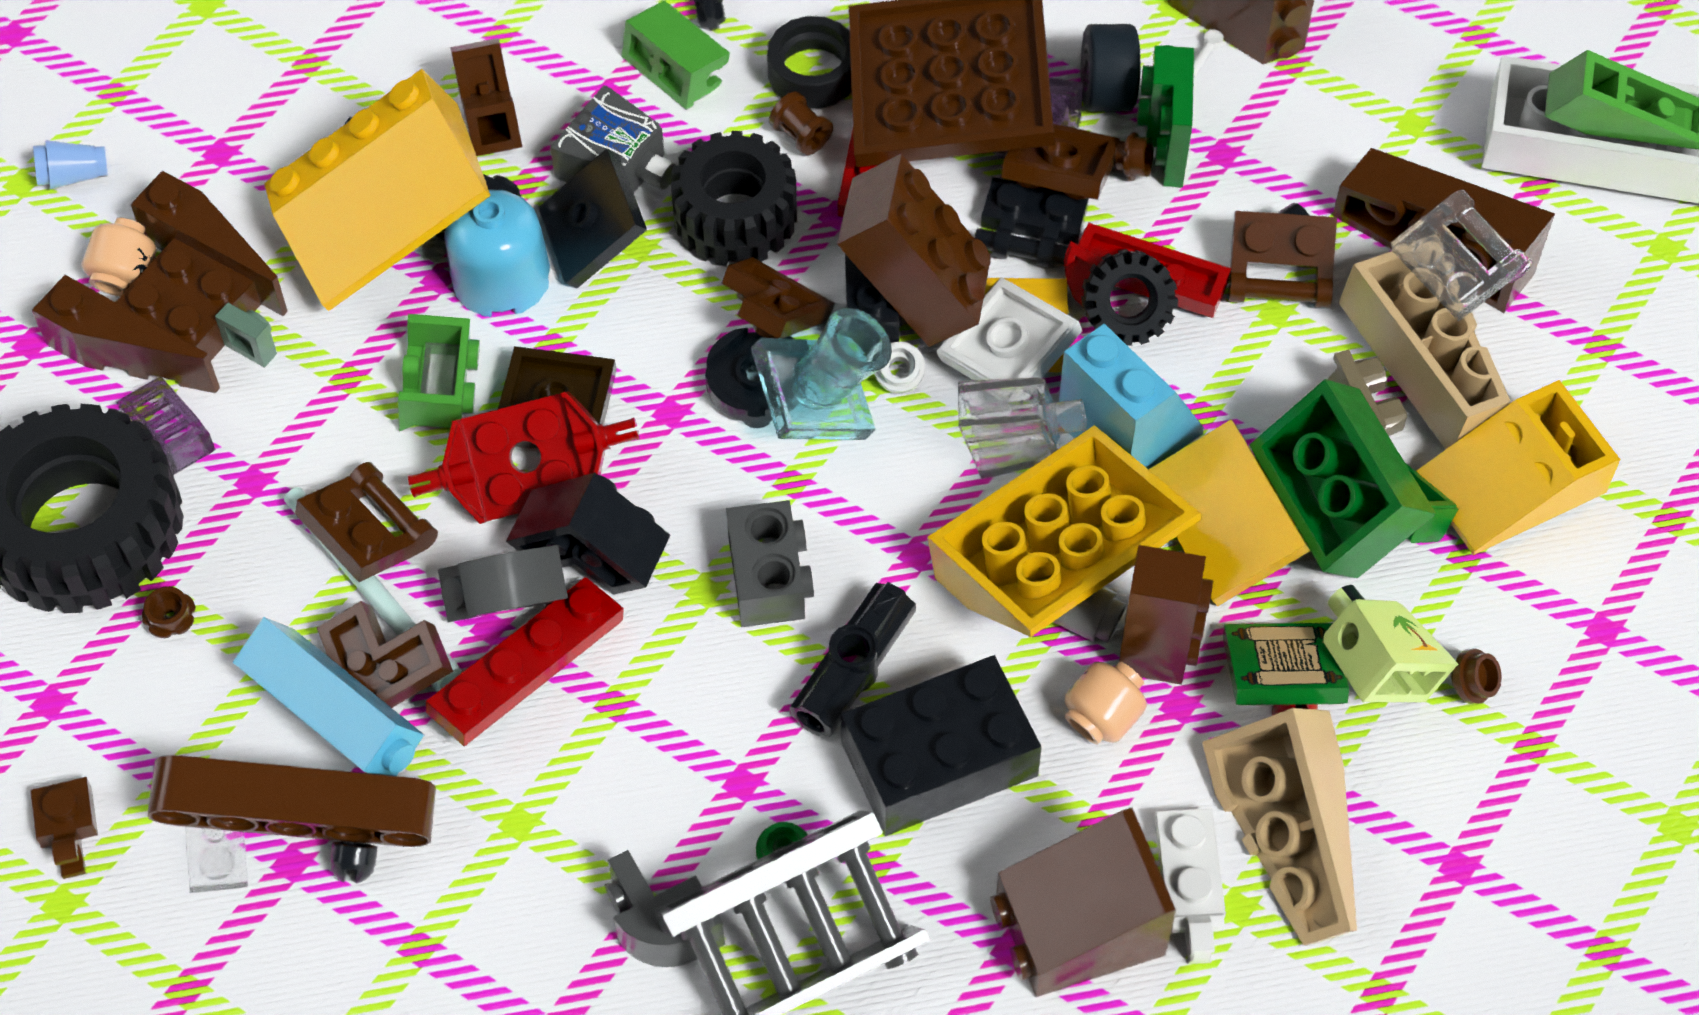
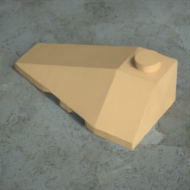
(1291, 802)

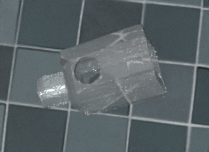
(1014, 422)

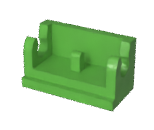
(673, 53)

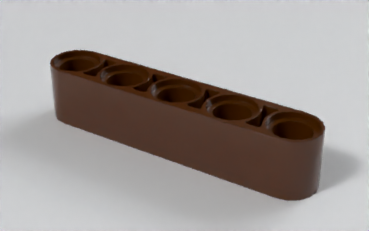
(291, 801)

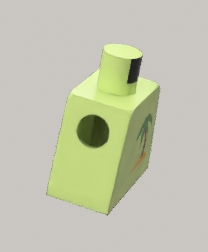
(1384, 649)

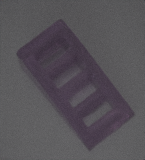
(183, 449)

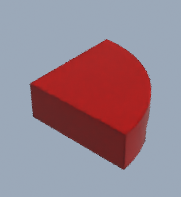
(1077, 267)

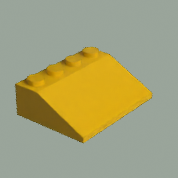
(377, 188)
(1056, 533)

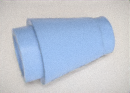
(68, 163)

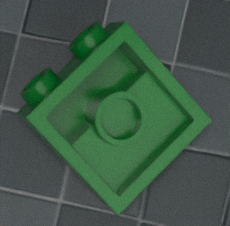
(1168, 108)

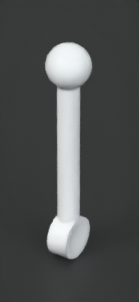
(1212, 41)

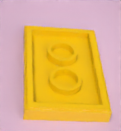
(1242, 518)

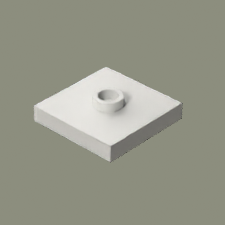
(1014, 337)

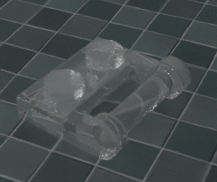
(1448, 265)

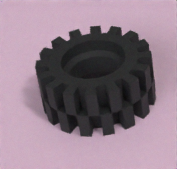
(1130, 265)

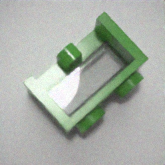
(437, 371)

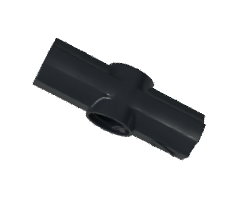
(838, 682)

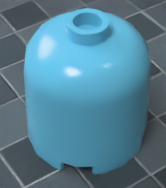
(498, 256)

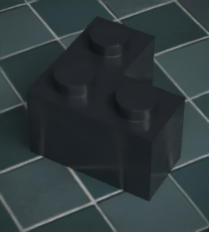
(593, 530)

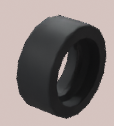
(806, 34)

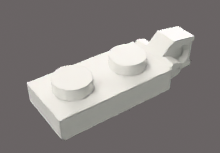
(1192, 877)

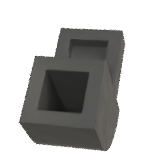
(502, 583)
(636, 923)

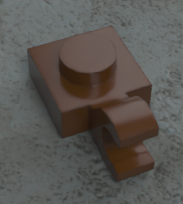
(61, 819)

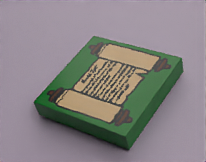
(1283, 665)

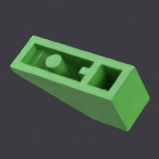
(1621, 103)

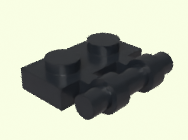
(1033, 214)

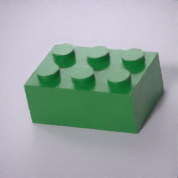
(1341, 479)

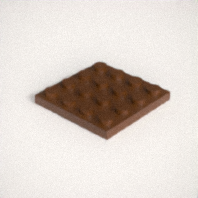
(948, 78)

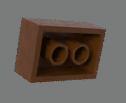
(915, 250)

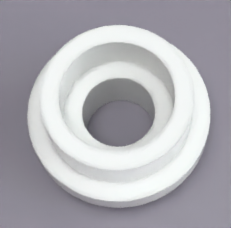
(913, 358)

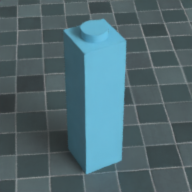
(328, 699)

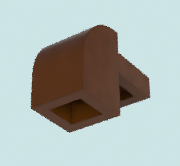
(486, 97)

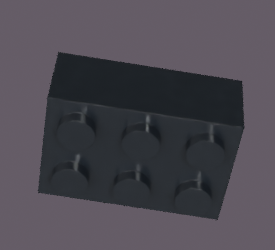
(940, 745)

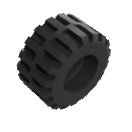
(734, 167)

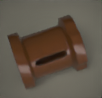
(801, 123)

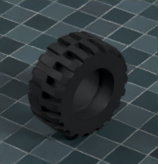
(114, 550)

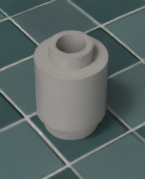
(1094, 616)

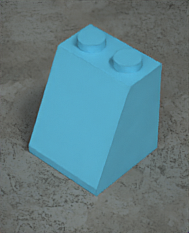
(1126, 398)

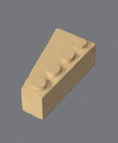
(1424, 347)

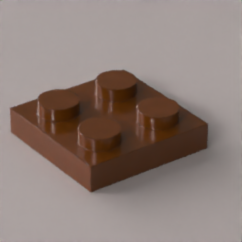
(1074, 165)

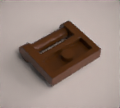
(1282, 241)
(354, 532)

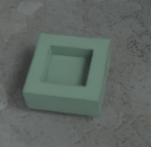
(246, 334)

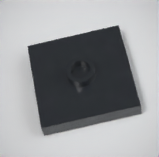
(592, 218)

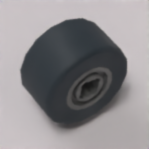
(1110, 67)

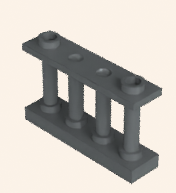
(797, 868)

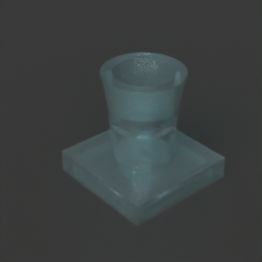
(817, 383)

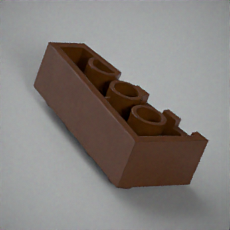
(1392, 194)

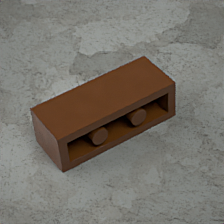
(1165, 614)

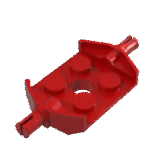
(480, 450)

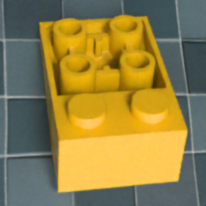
(1522, 467)

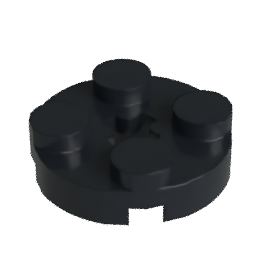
(729, 383)

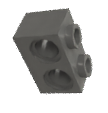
(766, 563)

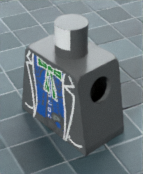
(621, 127)

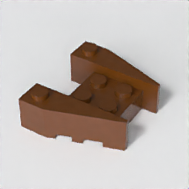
(169, 312)

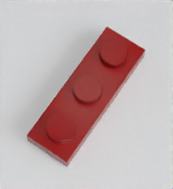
(1197, 280)

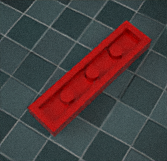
(524, 661)

